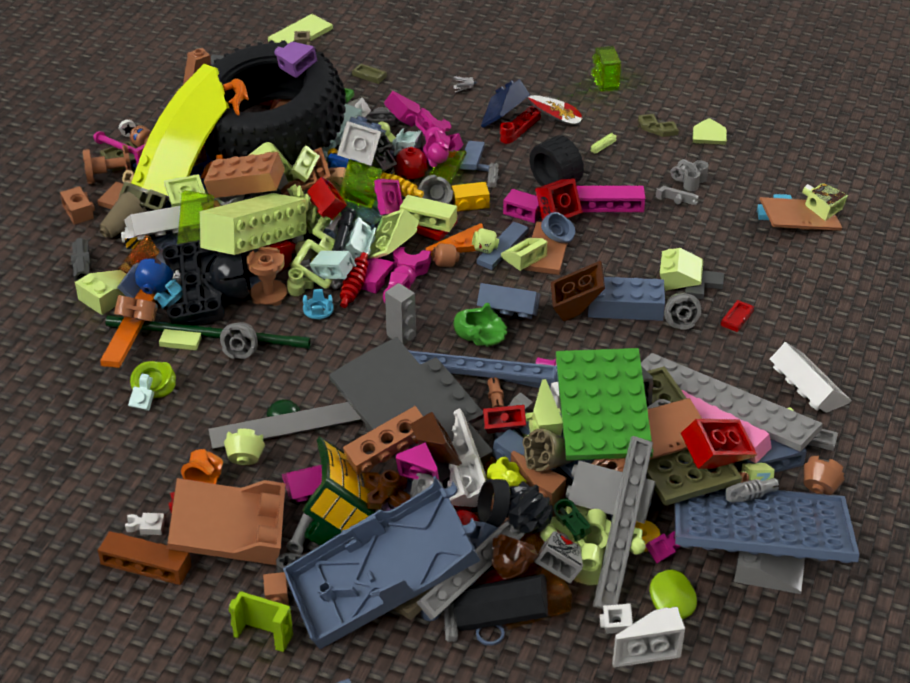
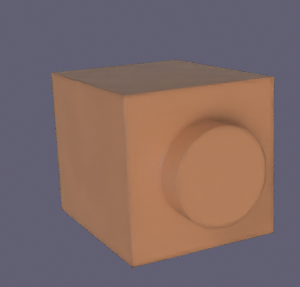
(276, 587)

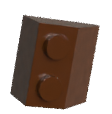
(430, 430)

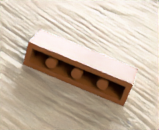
(144, 558)

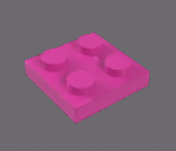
(388, 195)

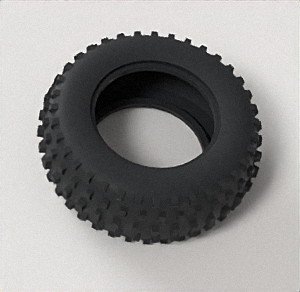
(306, 120)

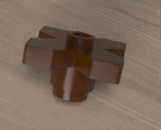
(385, 488)

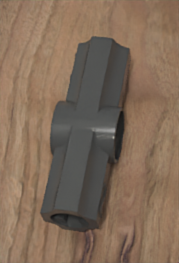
(80, 259)

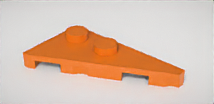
(461, 240)

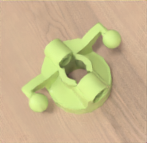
(594, 544)

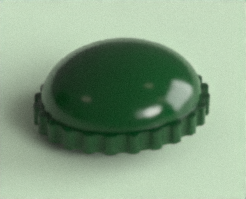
(282, 407)

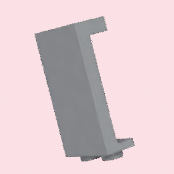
(599, 487)

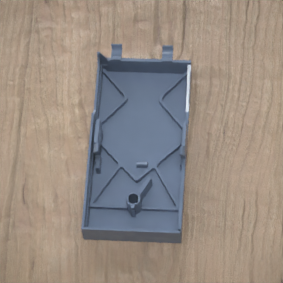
(380, 564)

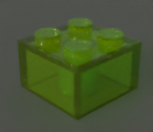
(606, 68)
(358, 183)

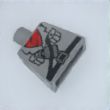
(561, 556)

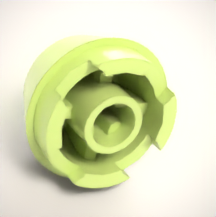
(244, 446)

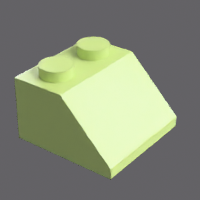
(680, 269)

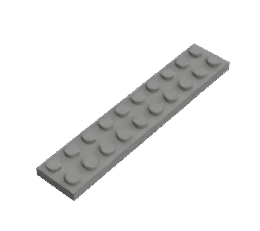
(781, 423)

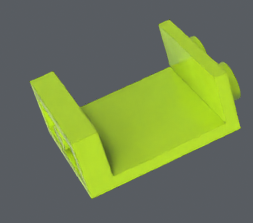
(262, 614)

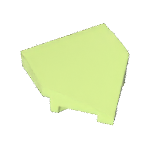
(709, 133)

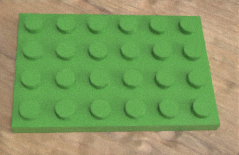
(601, 402)

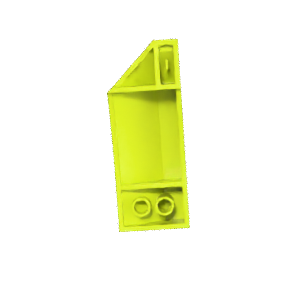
(181, 130)

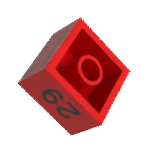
(559, 197)

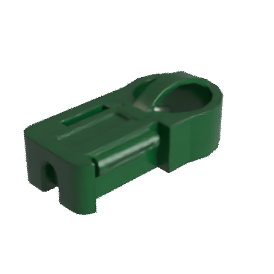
(574, 521)

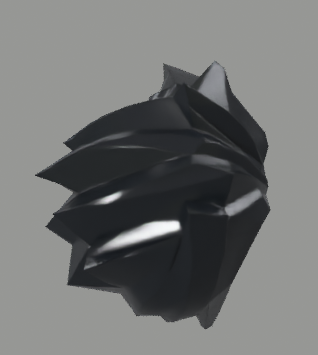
(529, 509)

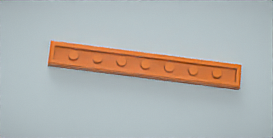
(124, 337)

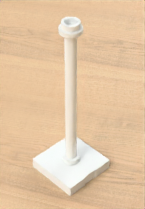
(359, 143)

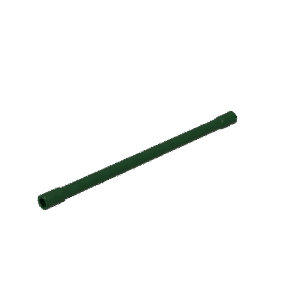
(294, 341)

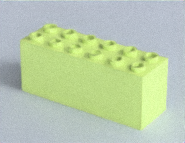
(252, 223)

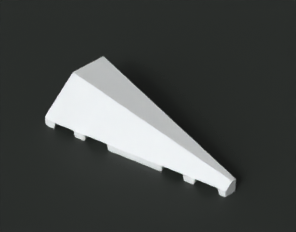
(470, 474)

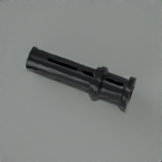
(344, 226)

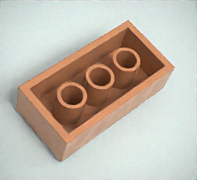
(244, 175)

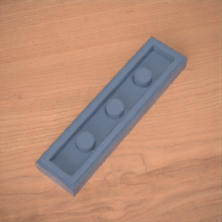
(507, 239)

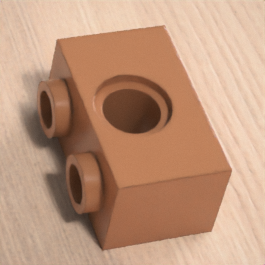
(77, 205)

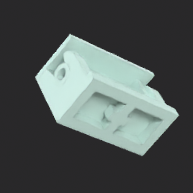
(406, 140)
(359, 238)
(333, 264)

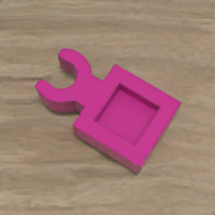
(662, 547)

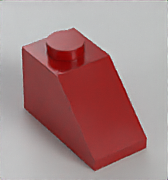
(504, 418)

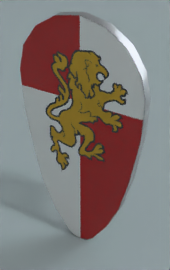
(556, 109)

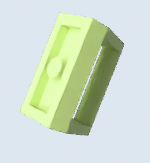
(521, 259)

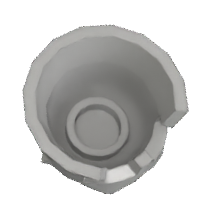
(436, 189)

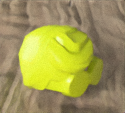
(505, 470)

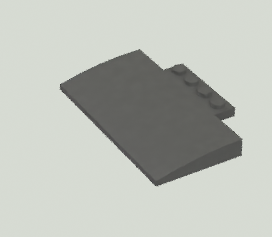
(392, 381)

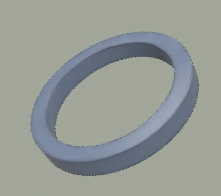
(491, 643)

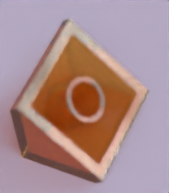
(143, 250)

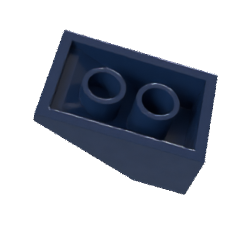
(504, 101)

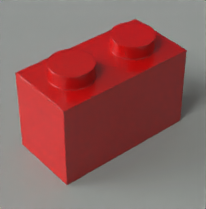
(326, 198)

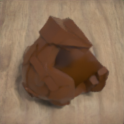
(512, 556)

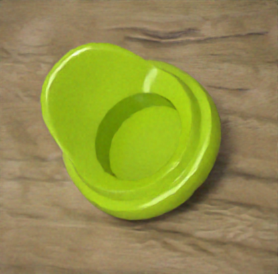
(162, 374)
(672, 590)

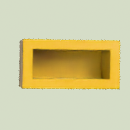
(471, 196)

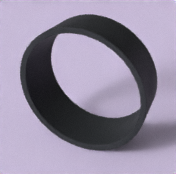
(501, 492)

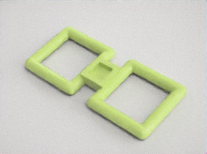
(325, 244)

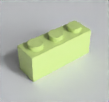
(431, 213)

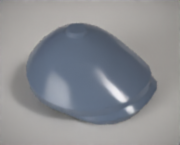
(558, 228)

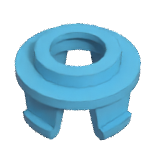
(167, 300)
(314, 307)

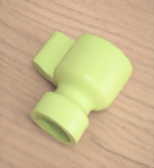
(297, 283)

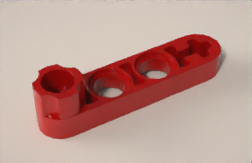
(507, 129)

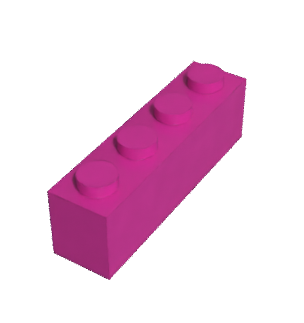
(611, 198)

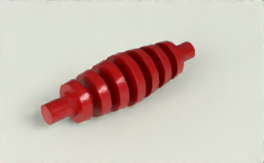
(354, 280)

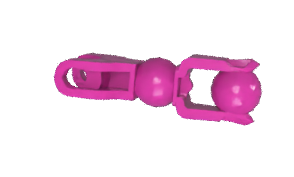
(436, 140)
(408, 267)

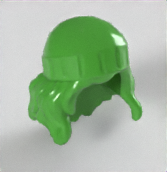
(480, 326)

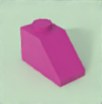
(402, 108)

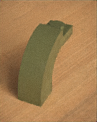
(149, 198)

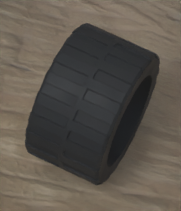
(556, 160)

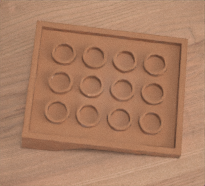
(228, 520)

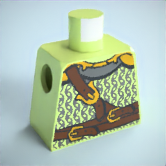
(824, 200)

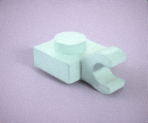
(142, 396)

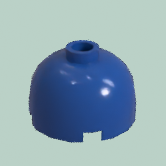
(152, 276)

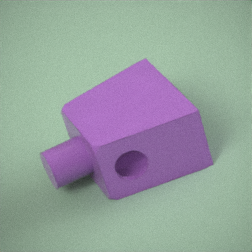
(295, 58)

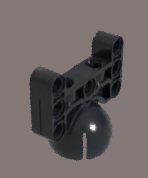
(220, 277)

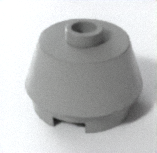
(682, 311)
(238, 340)

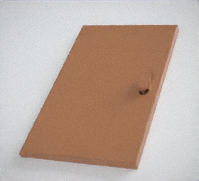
(795, 214)
(667, 424)

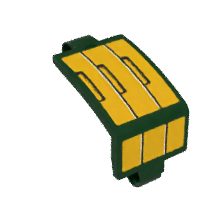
(338, 499)

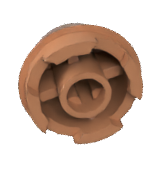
(823, 476)

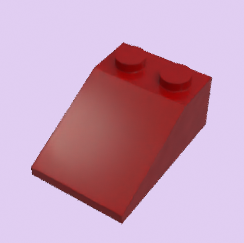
(717, 442)

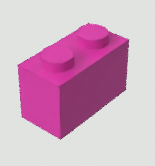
(521, 206)

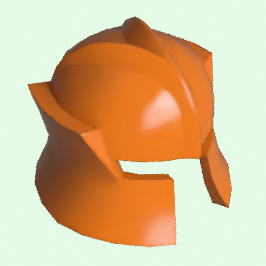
(202, 467)

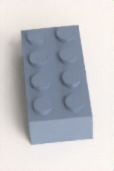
(630, 299)

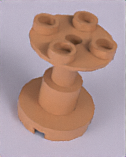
(99, 165)
(266, 265)

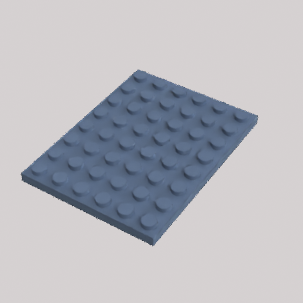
(774, 524)

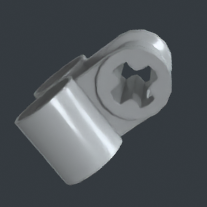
(691, 173)

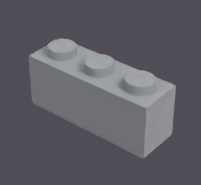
(400, 313)

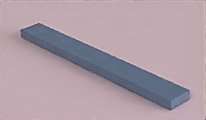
(491, 367)

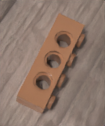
(375, 439)

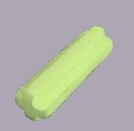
(603, 143)

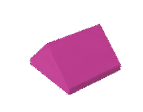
(416, 461)

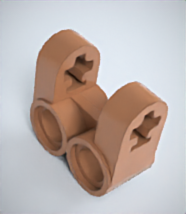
(136, 308)

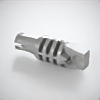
(750, 490)

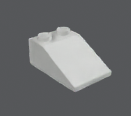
(650, 639)

